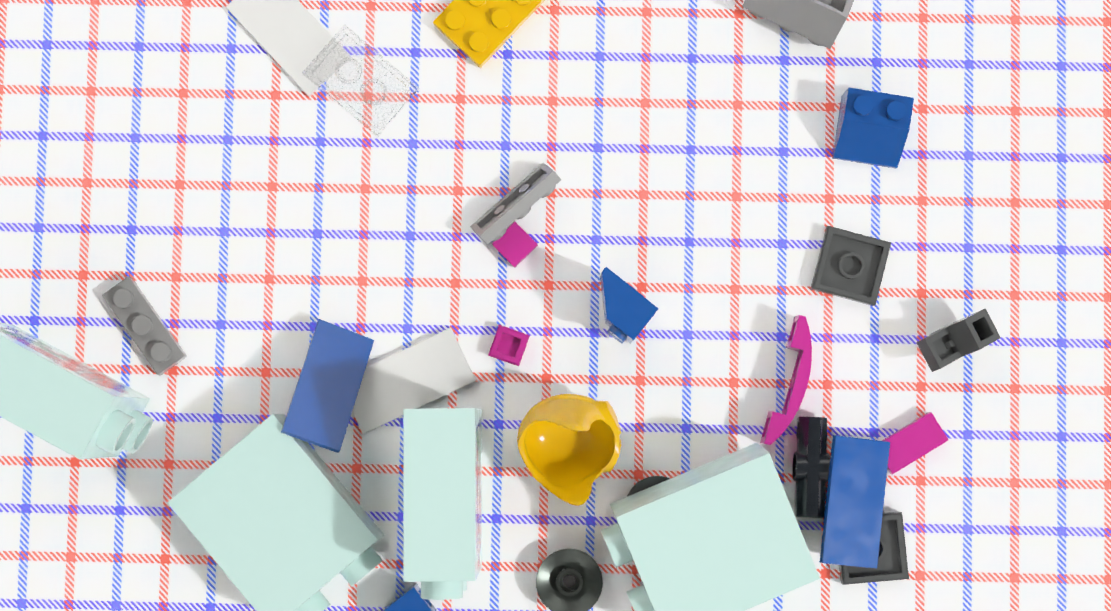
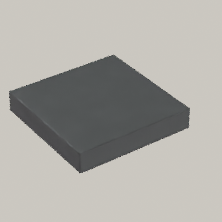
(850, 266)
(891, 558)

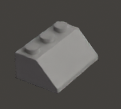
(813, 19)

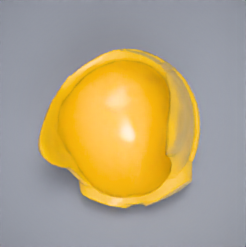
(569, 444)

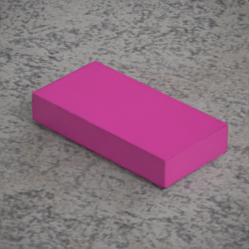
(914, 442)

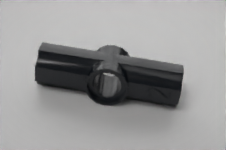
(810, 467)

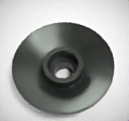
(563, 598)

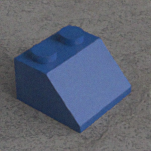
(872, 127)
(624, 307)

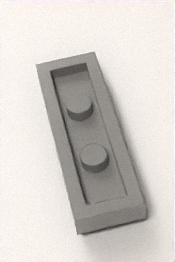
(516, 203)
(144, 325)

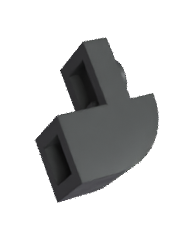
(958, 339)

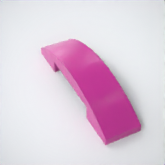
(799, 341)

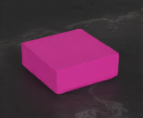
(515, 245)
(509, 345)

